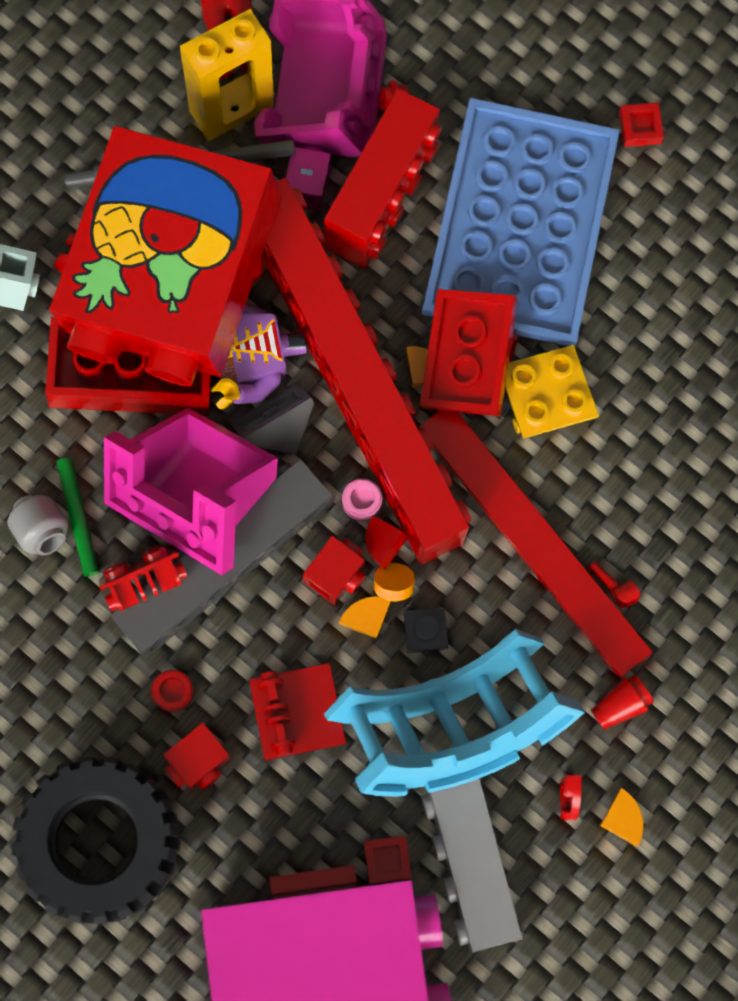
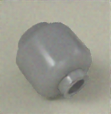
(38, 524)

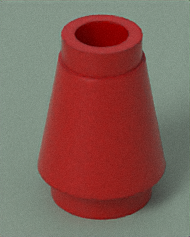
(623, 702)

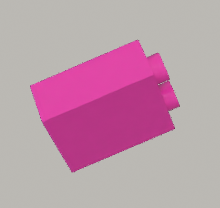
(325, 946)

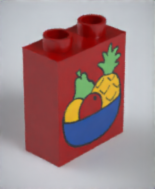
(165, 255)

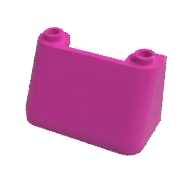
(326, 75)

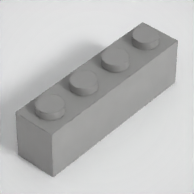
(473, 866)

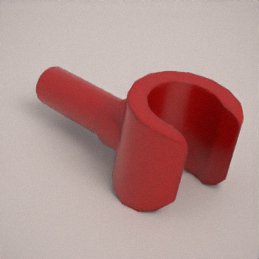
(624, 594)

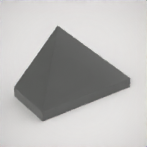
(277, 422)

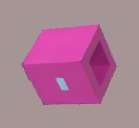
(310, 173)

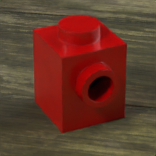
(336, 570)
(196, 759)

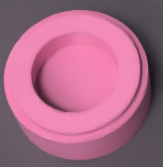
(362, 499)

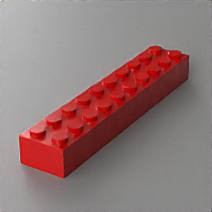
(362, 382)

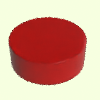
(172, 691)

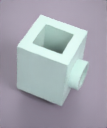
(17, 276)

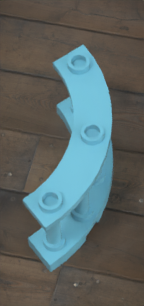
(468, 760)

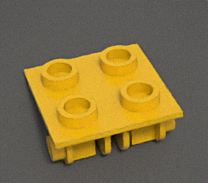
(549, 392)

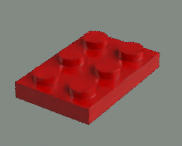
(469, 352)

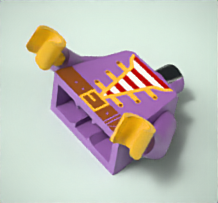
(257, 358)

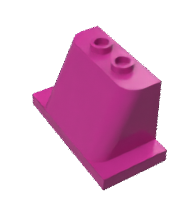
(187, 483)

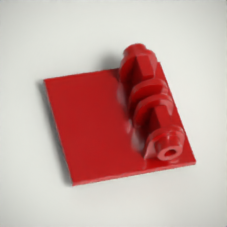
(120, 574)
(292, 711)

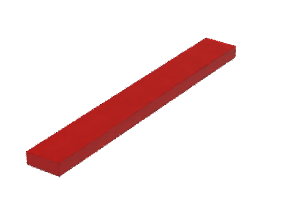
(536, 542)

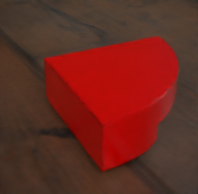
(383, 541)
(570, 797)

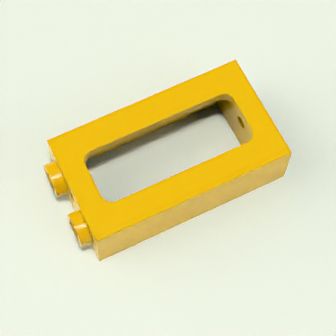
(206, 61)

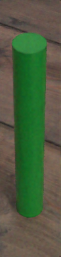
(77, 517)

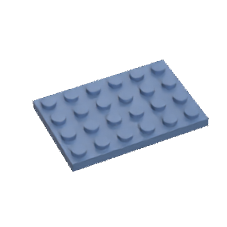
(525, 215)

